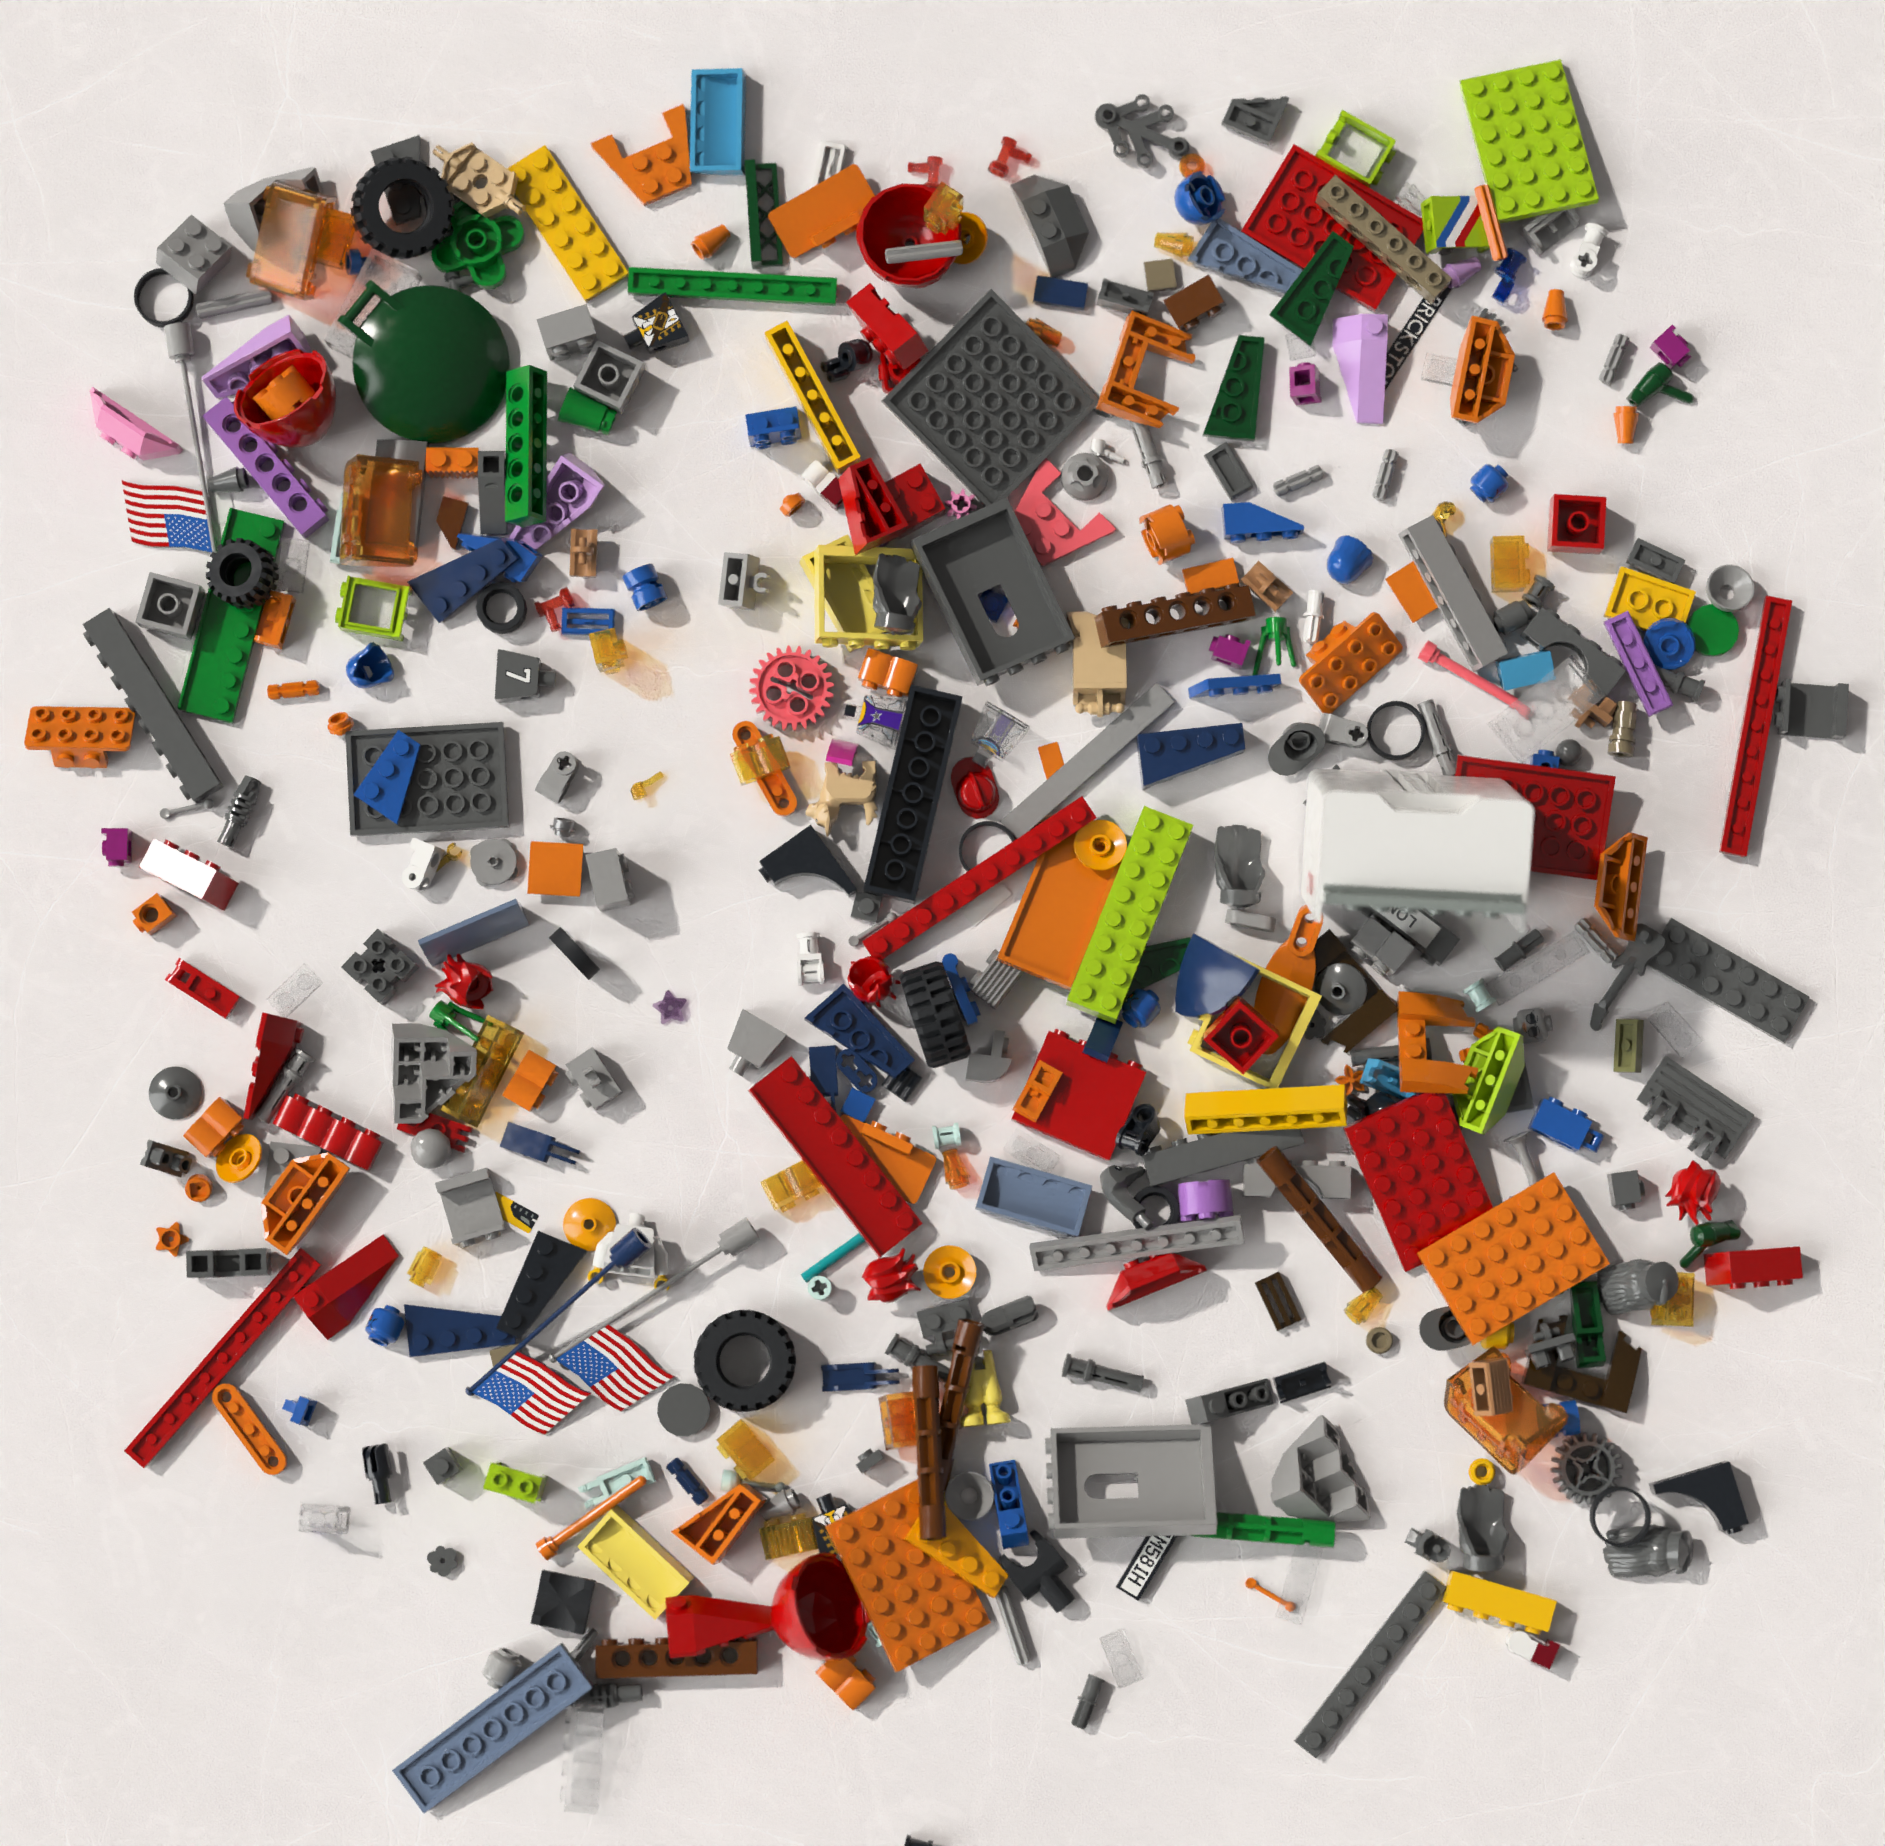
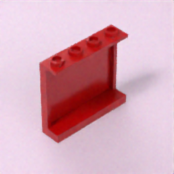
(1088, 1098)

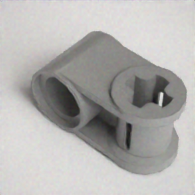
(1338, 729)
(556, 782)

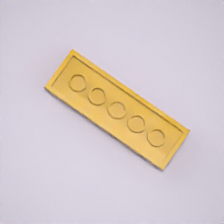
(567, 225)

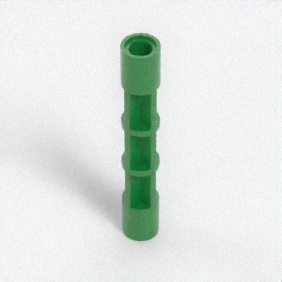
(1273, 1530)

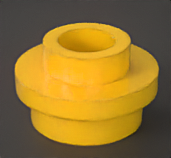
(1490, 1471)

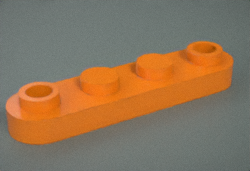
(774, 786)
(249, 1429)

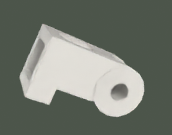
(422, 865)

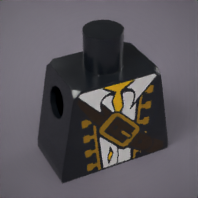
(657, 327)
(829, 1514)

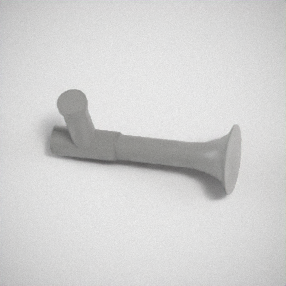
(1519, 1143)

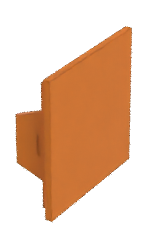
(1411, 592)
(555, 868)

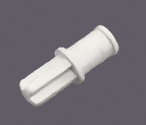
(1313, 616)

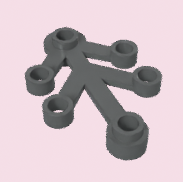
(1138, 129)

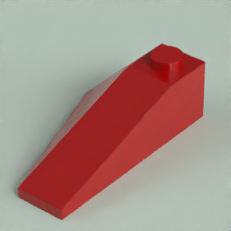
(276, 1044)
(342, 1291)
(706, 1621)

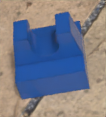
(301, 1410)

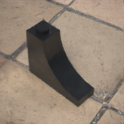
(805, 856)
(1714, 1489)

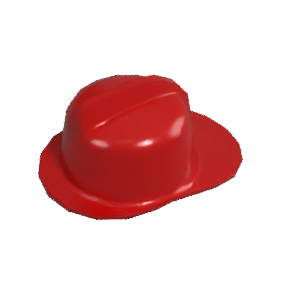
(974, 788)

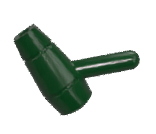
(1657, 381)
(1708, 1235)

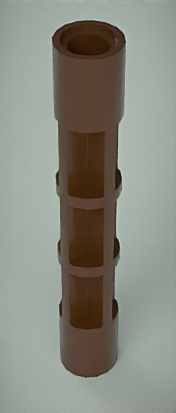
(1319, 1219)
(965, 1349)
(929, 1453)

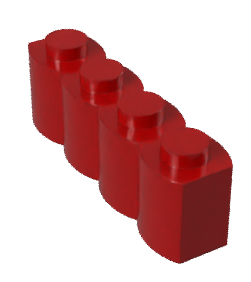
(329, 1133)

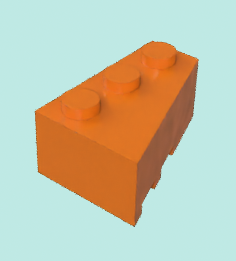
(721, 1523)

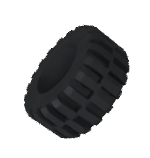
(432, 190)
(935, 1014)
(708, 1360)

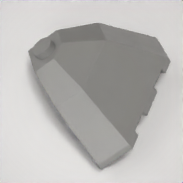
(247, 205)
(426, 1069)
(1318, 1479)

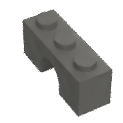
(228, 1263)

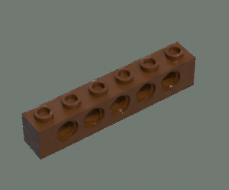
(1113, 633)
(608, 1666)

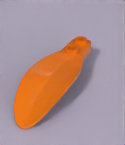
(1297, 964)

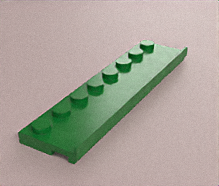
(227, 632)

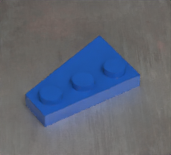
(1237, 685)
(390, 777)

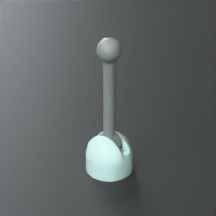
(731, 1479)

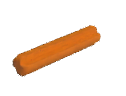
(1491, 222)

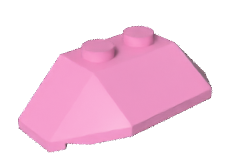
(129, 431)

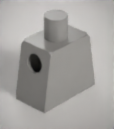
(753, 1042)

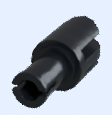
(378, 1470)

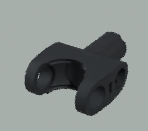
(1041, 1575)

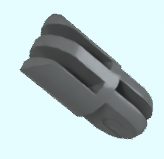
(1009, 1316)

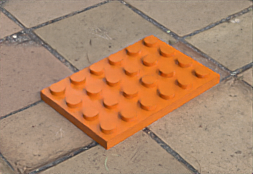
(1513, 1258)
(906, 1593)

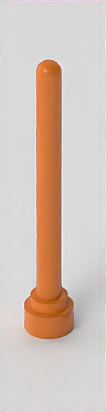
(549, 1546)

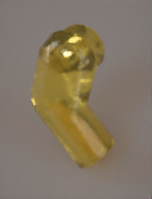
(1442, 513)

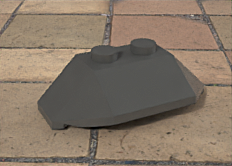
(1052, 222)

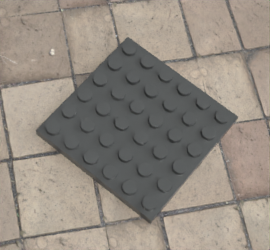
(991, 400)

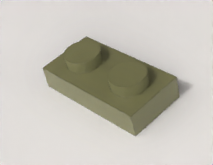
(1628, 1045)

